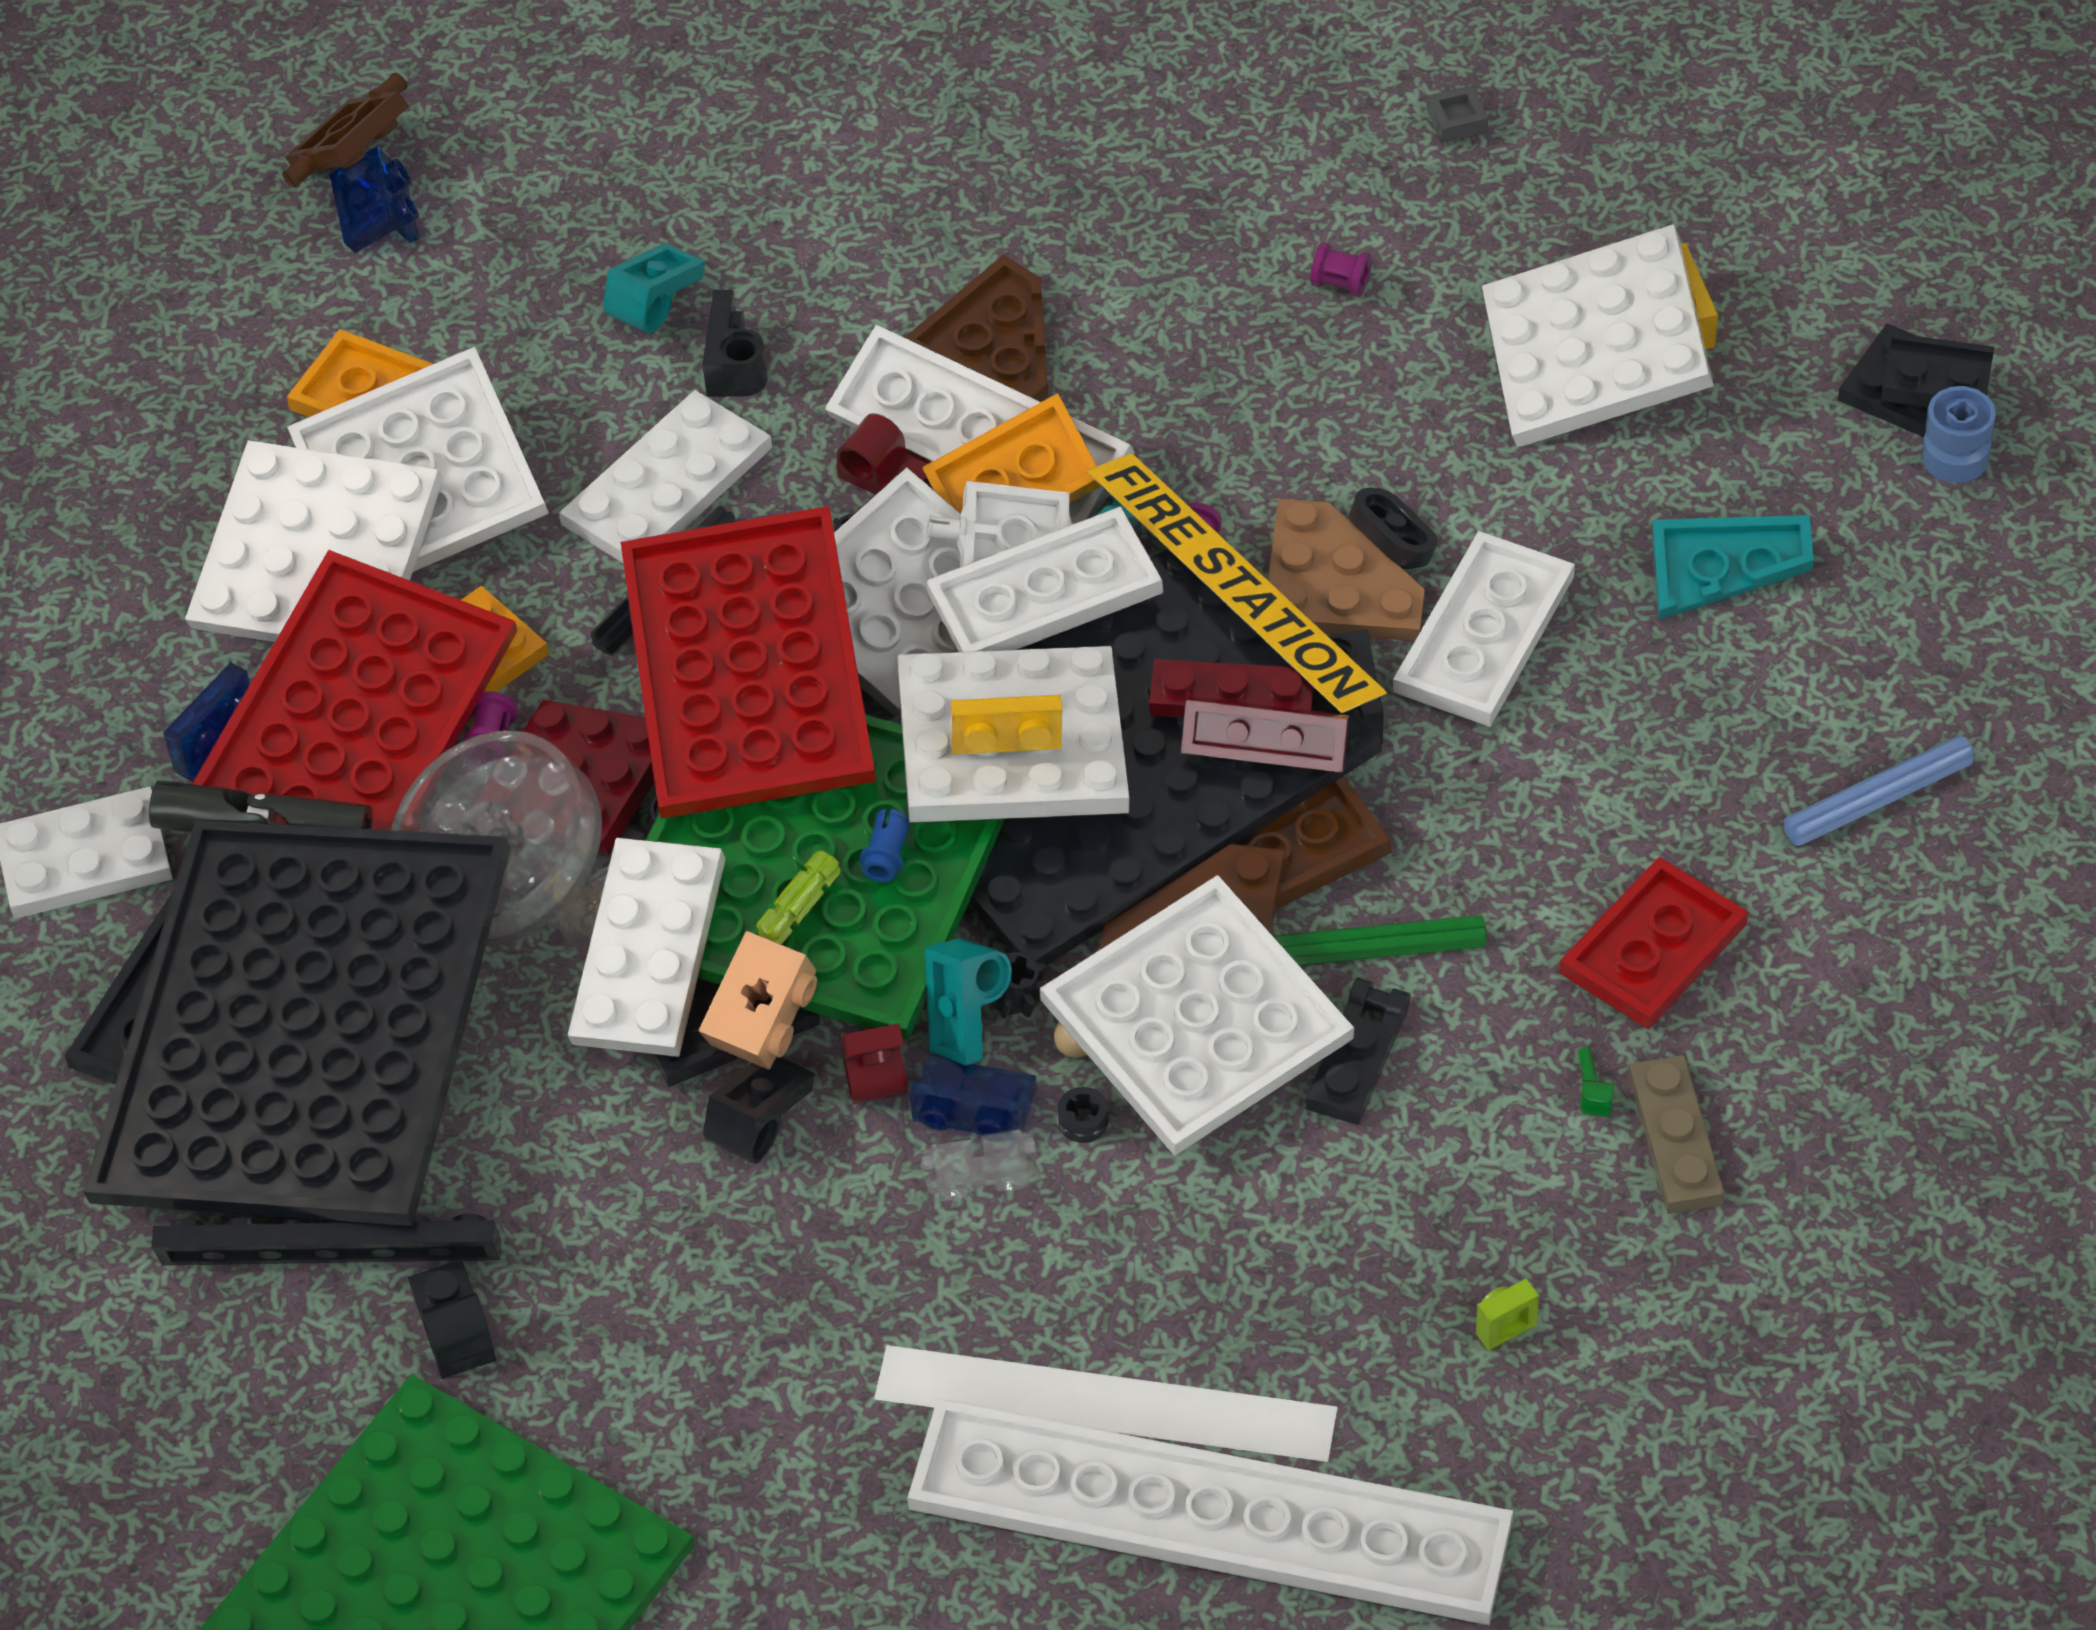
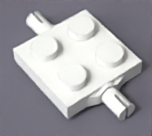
(1000, 519)

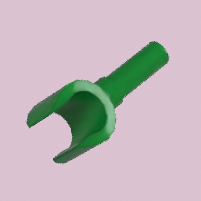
(1596, 1095)

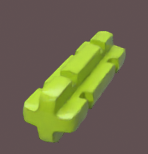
(798, 897)

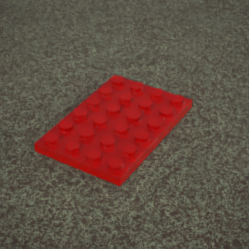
(746, 662)
(359, 691)

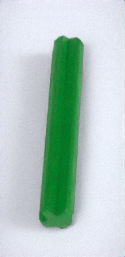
(1385, 940)

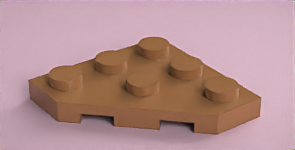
(1340, 575)

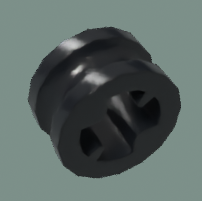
(1097, 1119)

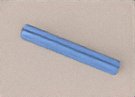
(1878, 790)

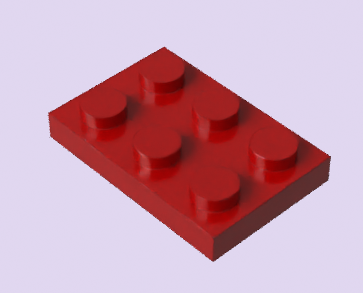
(1653, 942)

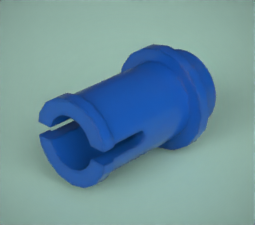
(882, 857)

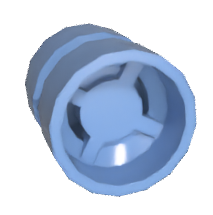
(1958, 434)

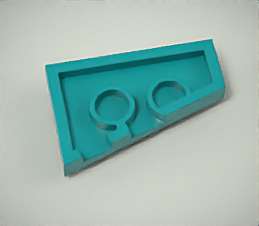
(1725, 557)

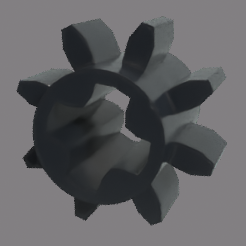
(1028, 977)

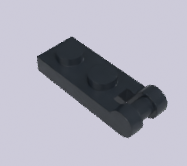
(1352, 1071)

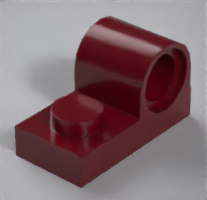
(877, 455)
(874, 1063)

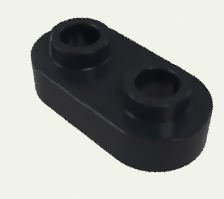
(1393, 527)

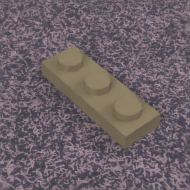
(1676, 1134)

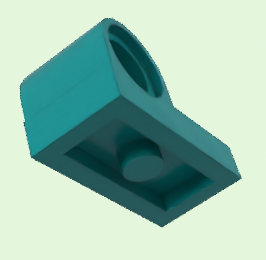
(643, 287)
(959, 982)

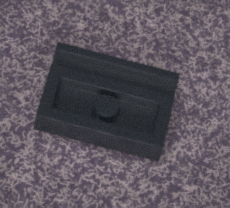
(1924, 366)

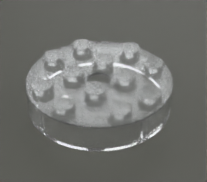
(521, 791)

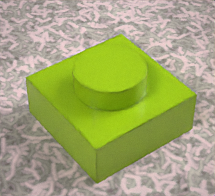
(1506, 1313)

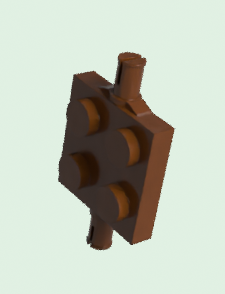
(347, 131)

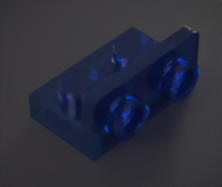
(374, 200)
(202, 722)
(971, 1097)

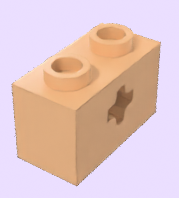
(755, 973)

